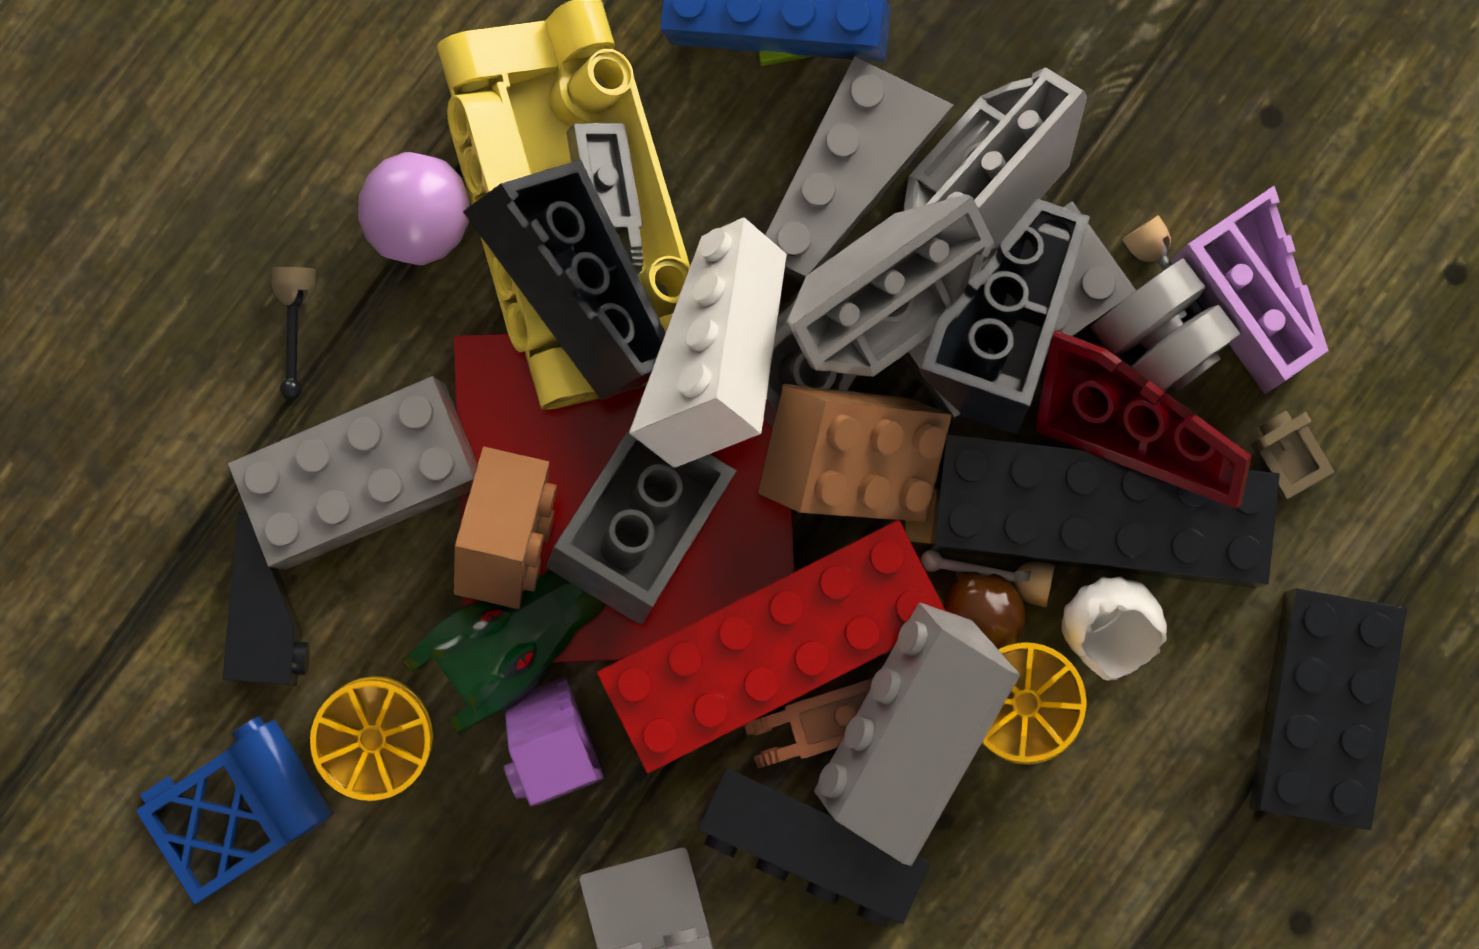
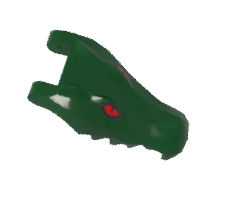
(502, 651)

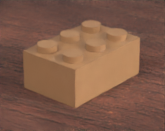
(854, 454)

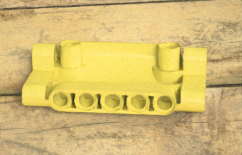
(509, 118)

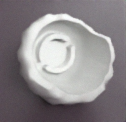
(1114, 626)

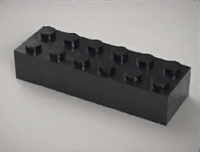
(1097, 515)

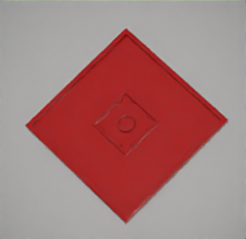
(734, 554)

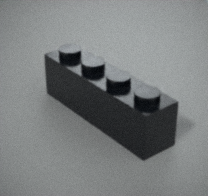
(810, 845)

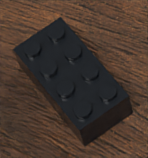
(1328, 708)

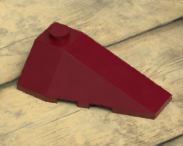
(1122, 416)

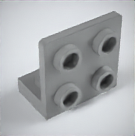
(647, 904)

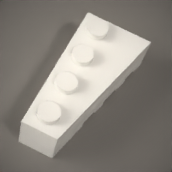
(716, 350)

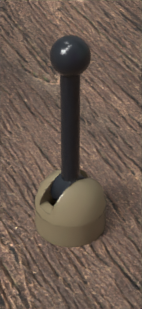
(293, 288)

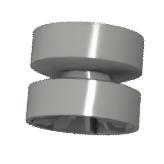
(1154, 317)

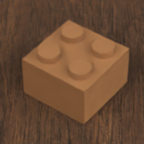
(504, 528)

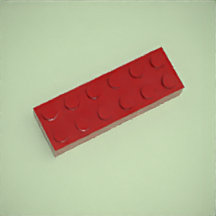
(768, 647)

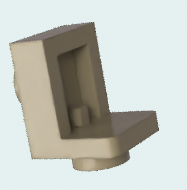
(1293, 452)

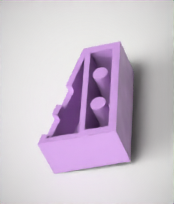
(1257, 284)

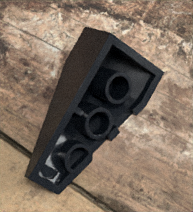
(1000, 327)

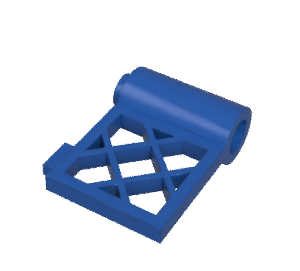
(271, 783)

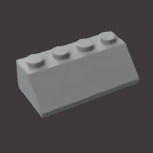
(916, 732)

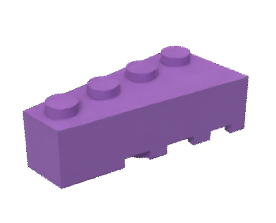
(549, 745)

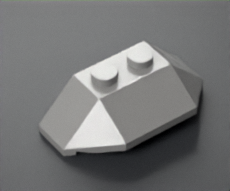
(1004, 150)
(889, 287)

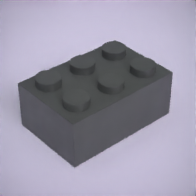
(637, 526)

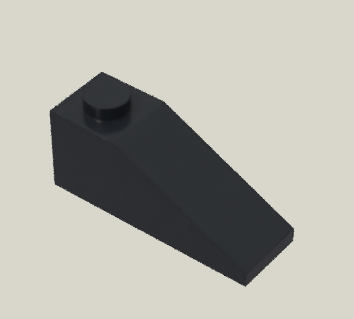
(262, 624)

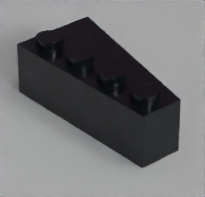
(573, 273)

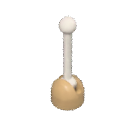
(1031, 579)

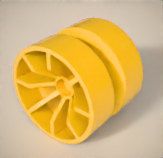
(1042, 708)
(372, 738)

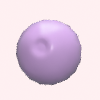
(413, 208)

